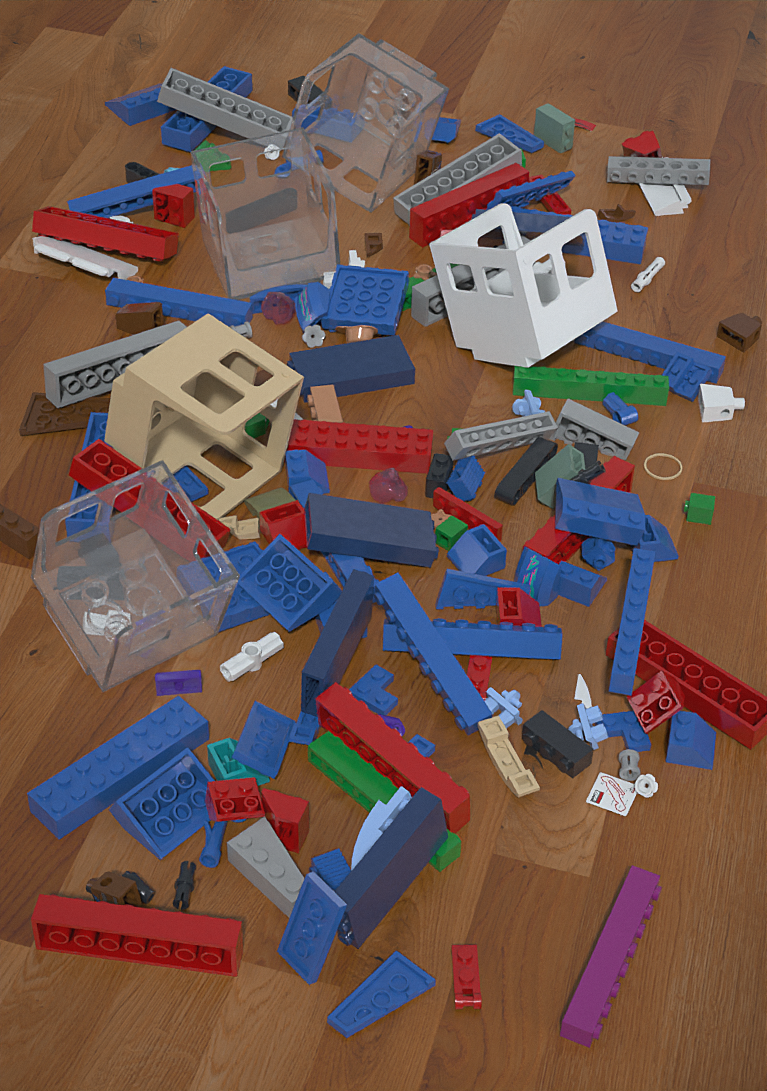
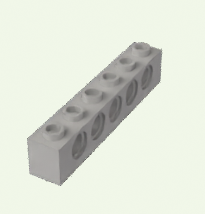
(658, 170)
(500, 435)

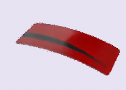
(585, 124)

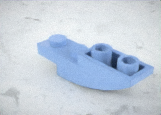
(377, 822)

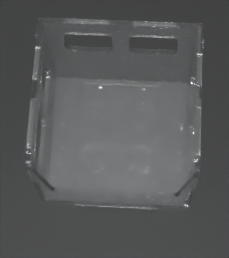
(371, 115)
(267, 226)
(131, 581)

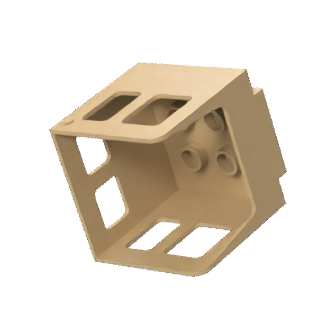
(200, 395)

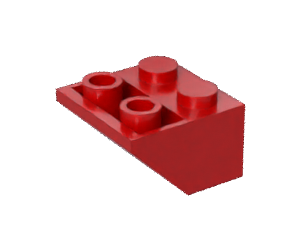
(642, 146)
(174, 204)
(287, 521)
(517, 607)
(657, 700)
(233, 800)
(287, 817)

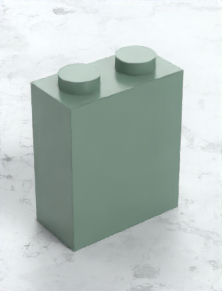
(554, 128)
(562, 465)

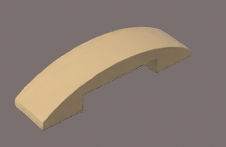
(505, 758)

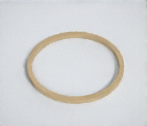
(663, 478)

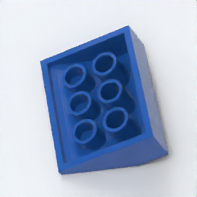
(139, 105)
(599, 512)
(288, 584)
(166, 805)

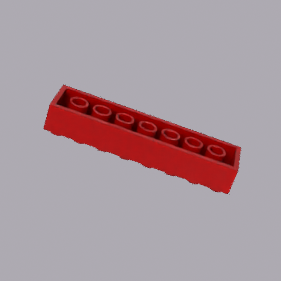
(459, 205)
(105, 232)
(364, 445)
(103, 465)
(561, 544)
(707, 687)
(389, 752)
(138, 935)

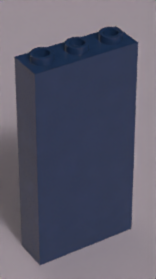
(532, 226)
(355, 366)
(370, 530)
(337, 639)
(391, 866)

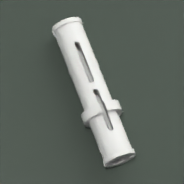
(639, 283)

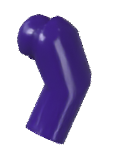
(394, 723)

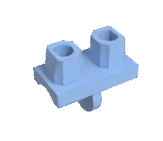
(528, 405)
(509, 713)
(585, 727)

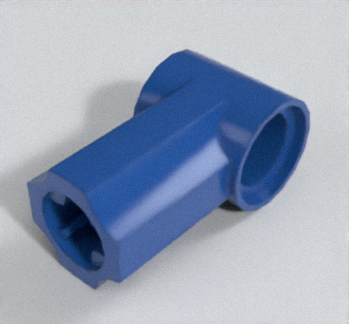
(620, 411)

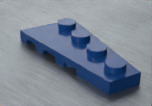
(381, 993)

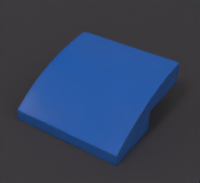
(686, 376)

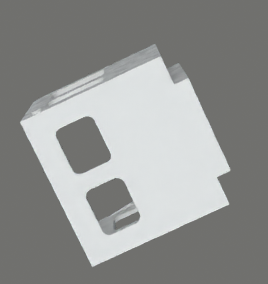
(521, 312)

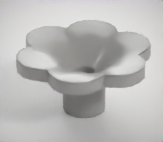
(317, 334)

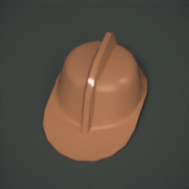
(357, 333)

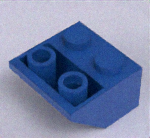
(657, 539)
(478, 552)

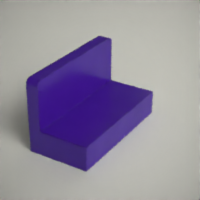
(178, 682)

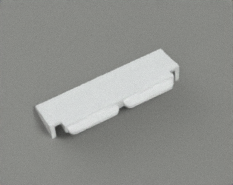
(666, 198)
(83, 257)

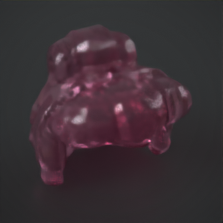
(282, 311)
(387, 486)

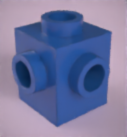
(598, 552)

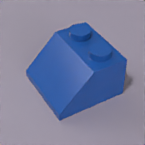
(304, 466)
(579, 584)
(690, 741)

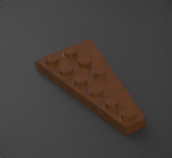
(44, 416)

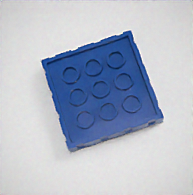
(366, 298)
(242, 605)

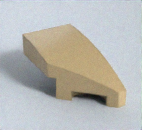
(242, 529)

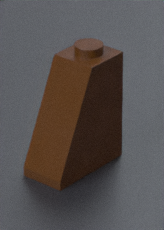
(139, 317)

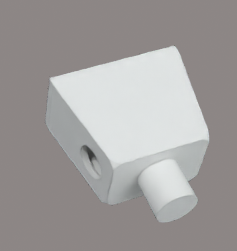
(717, 403)

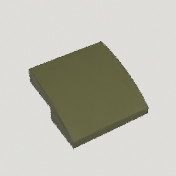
(268, 500)

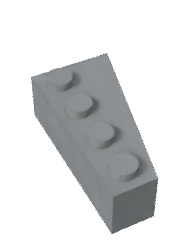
(584, 425)
(266, 864)

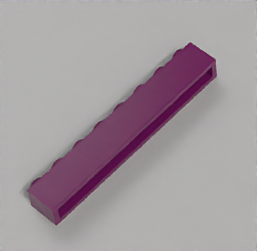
(610, 957)

